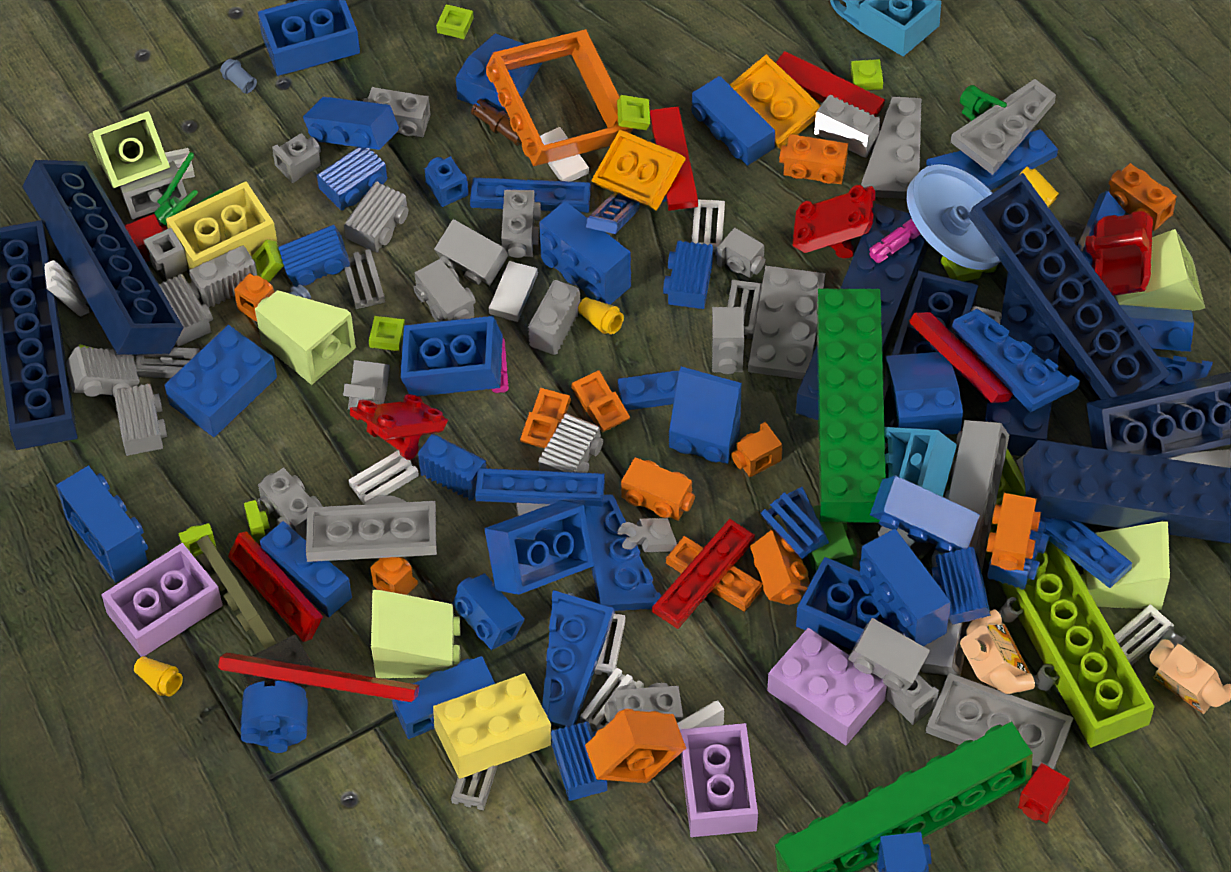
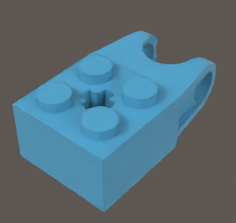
(892, 22)

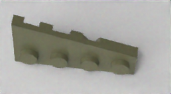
(235, 597)

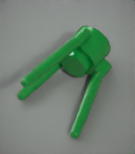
(977, 101)
(170, 207)

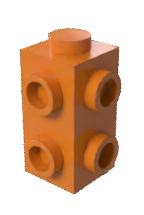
(814, 159)
(1139, 192)
(657, 489)
(1012, 540)
(780, 569)

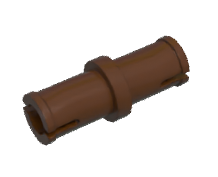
(498, 121)

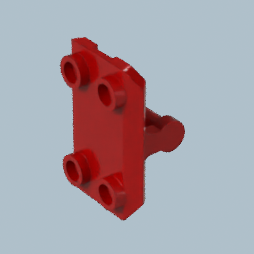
(834, 221)
(1122, 251)
(400, 420)

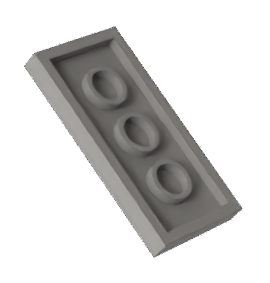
(785, 322)
(371, 531)
(970, 709)

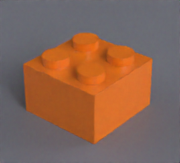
(635, 746)

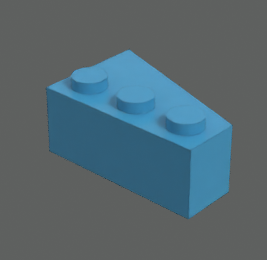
(920, 457)

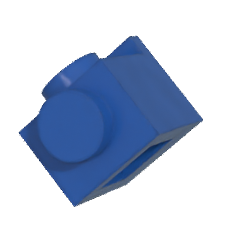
(442, 176)

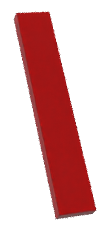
(318, 677)

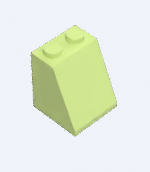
(129, 149)
(1172, 277)
(305, 333)
(1150, 573)
(412, 635)

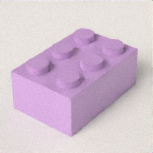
(162, 600)
(826, 686)
(718, 780)

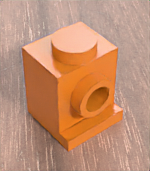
(252, 291)
(758, 451)
(396, 573)

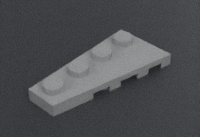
(1000, 130)
(897, 150)

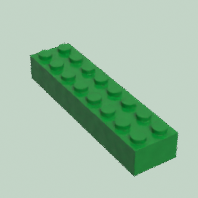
(850, 403)
(914, 803)

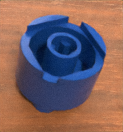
(274, 715)

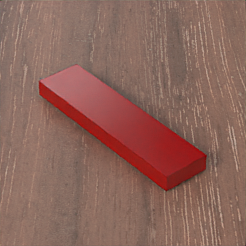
(821, 84)
(669, 133)
(960, 357)
(703, 573)
(275, 586)

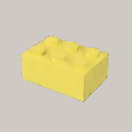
(222, 225)
(492, 725)

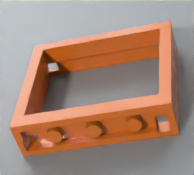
(594, 74)

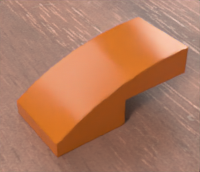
(599, 401)
(545, 417)

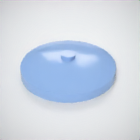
(940, 206)

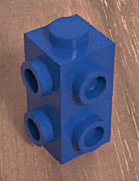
(487, 611)

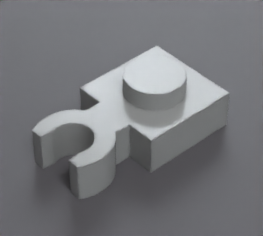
(651, 533)

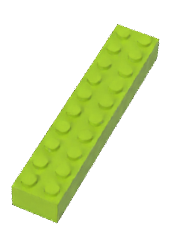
(1075, 639)

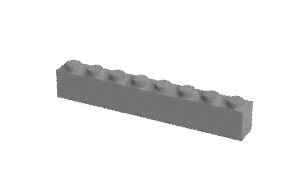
(974, 486)

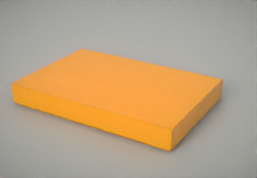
(776, 99)
(638, 169)

